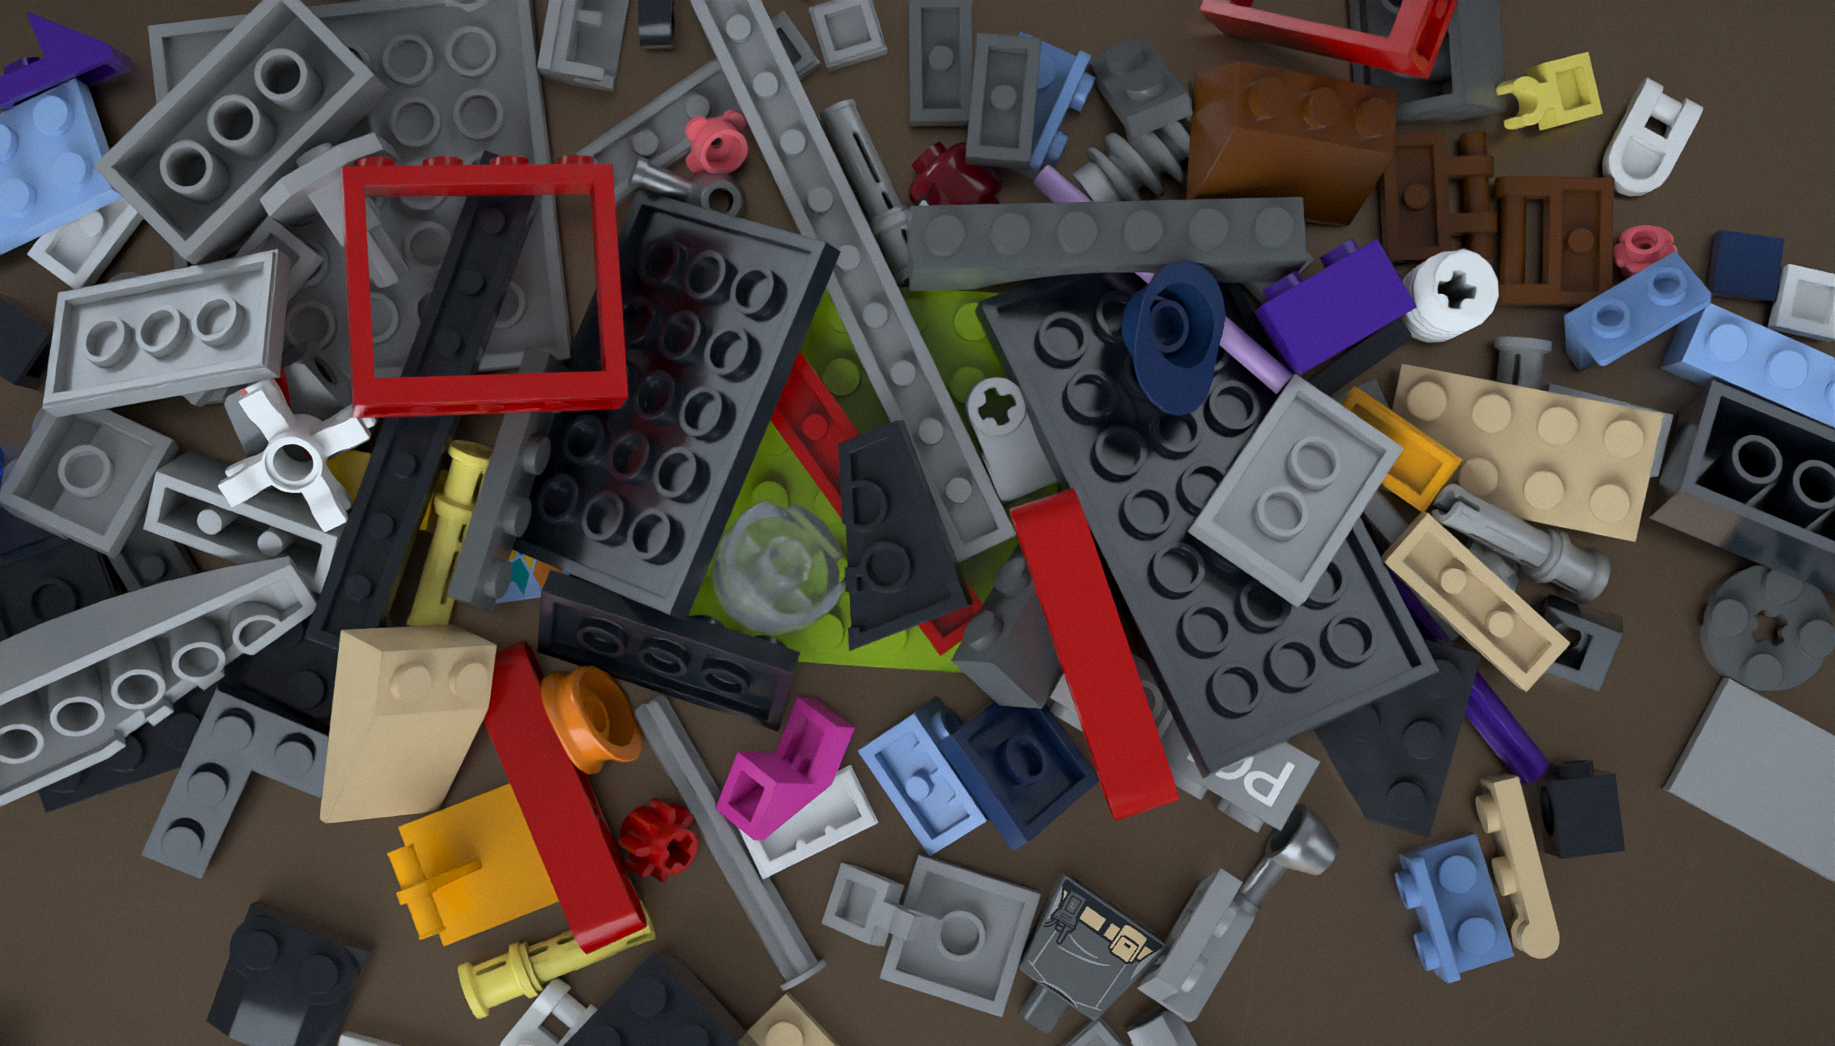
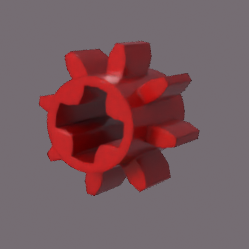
(658, 840)

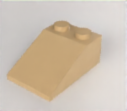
(402, 718)

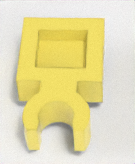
(1554, 93)

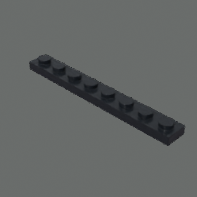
(415, 447)

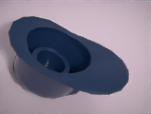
(1175, 335)

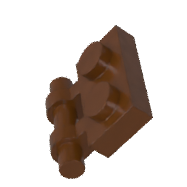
(1417, 197)

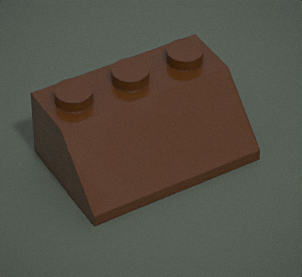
(1288, 136)

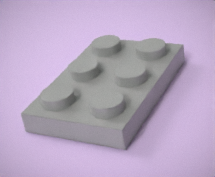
(1296, 490)

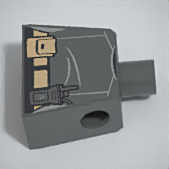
(1082, 954)

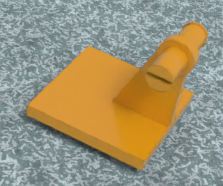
(470, 867)

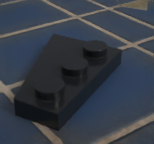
(896, 541)

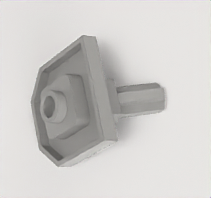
(318, 188)

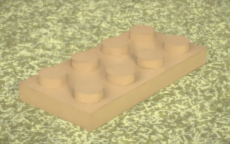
(1537, 449)

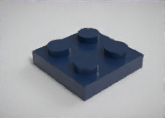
(1018, 768)

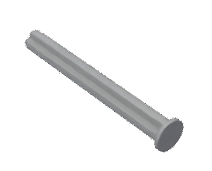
(725, 842)

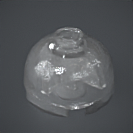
(777, 569)

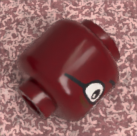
(948, 180)

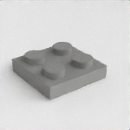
(978, 940)

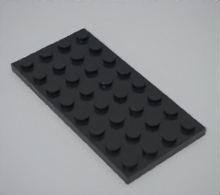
(1220, 644)

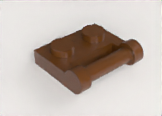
(1574, 239)

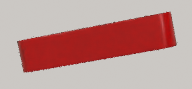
(1094, 654)
(559, 807)

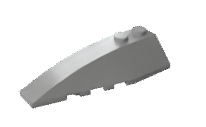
(112, 666)

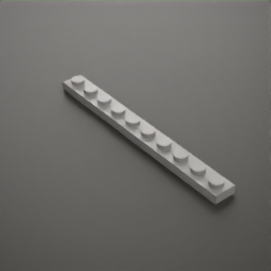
(861, 279)

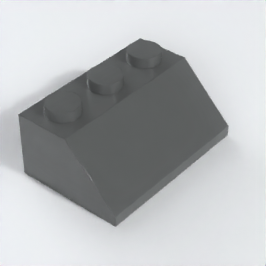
(1463, 73)

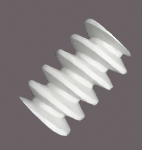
(1463, 282)

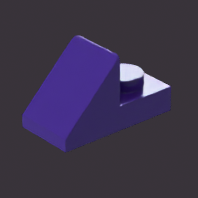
(66, 56)

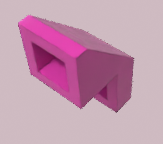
(775, 786)

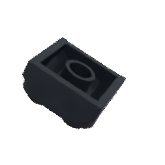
(287, 981)

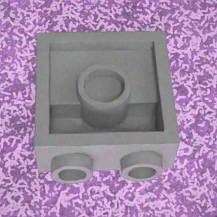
(86, 476)

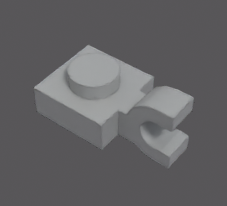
(869, 909)

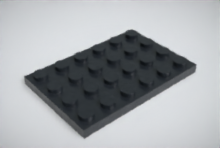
(708, 347)

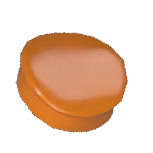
(591, 717)

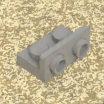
(1198, 947)

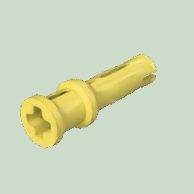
(455, 510)
(529, 967)

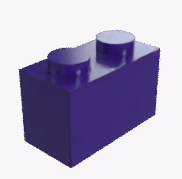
(1334, 307)

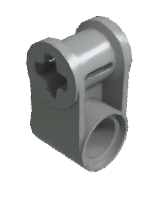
(1011, 448)

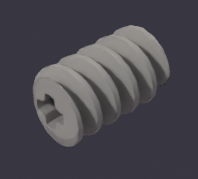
(1145, 158)

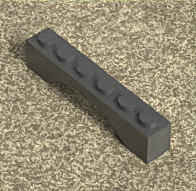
(1015, 242)

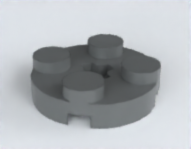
(1731, 619)

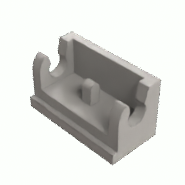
(583, 42)

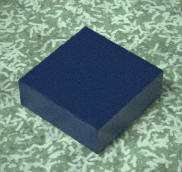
(1745, 266)

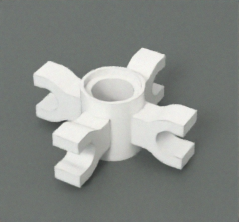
(271, 413)

